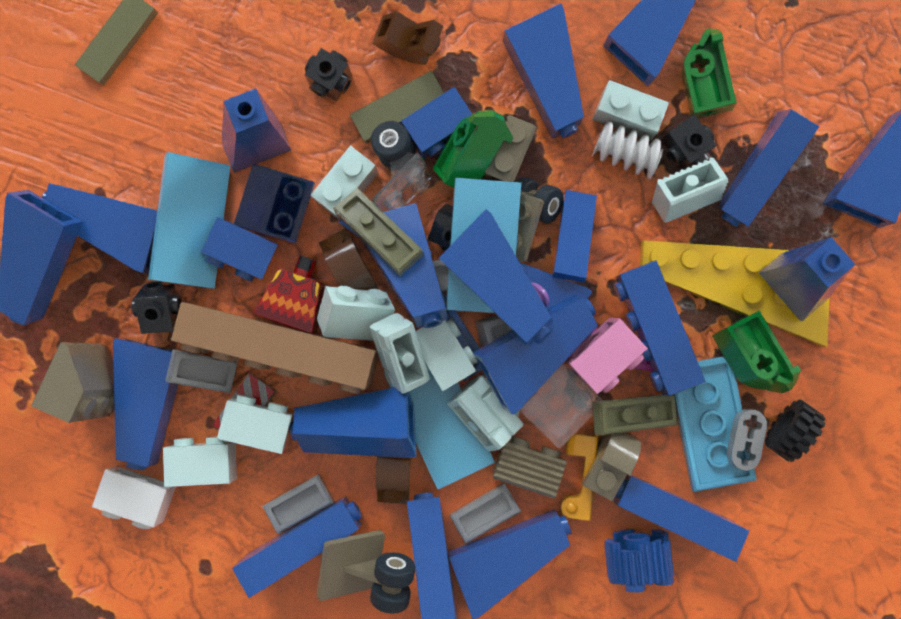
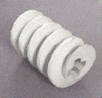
(629, 149)

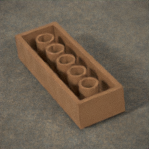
(276, 346)

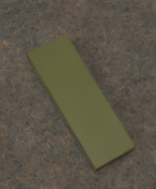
(116, 39)
(396, 104)
(378, 232)
(634, 414)

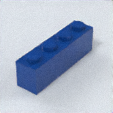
(659, 329)

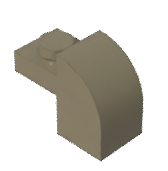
(614, 460)

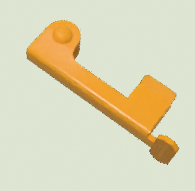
(580, 505)

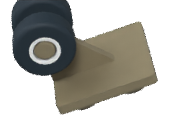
(535, 206)
(358, 565)

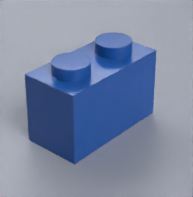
(435, 123)
(238, 249)

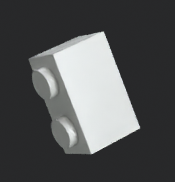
(133, 497)

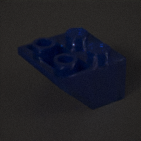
(274, 204)

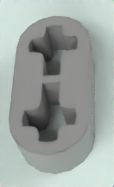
(754, 441)

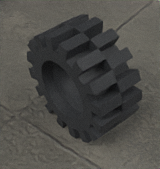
(795, 430)

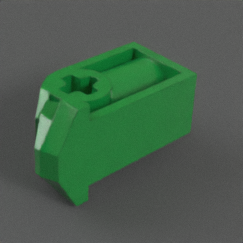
(712, 89)
(472, 146)
(757, 355)

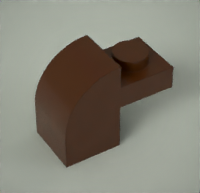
(407, 39)
(346, 262)
(393, 479)

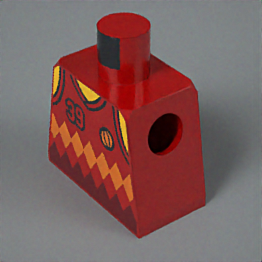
(293, 297)

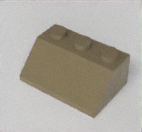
(78, 383)

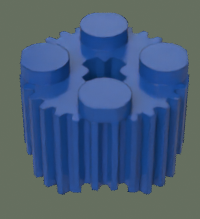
(639, 559)

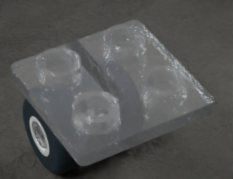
(407, 167)

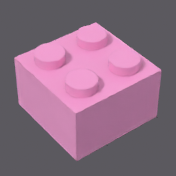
(606, 355)

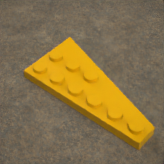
(733, 280)

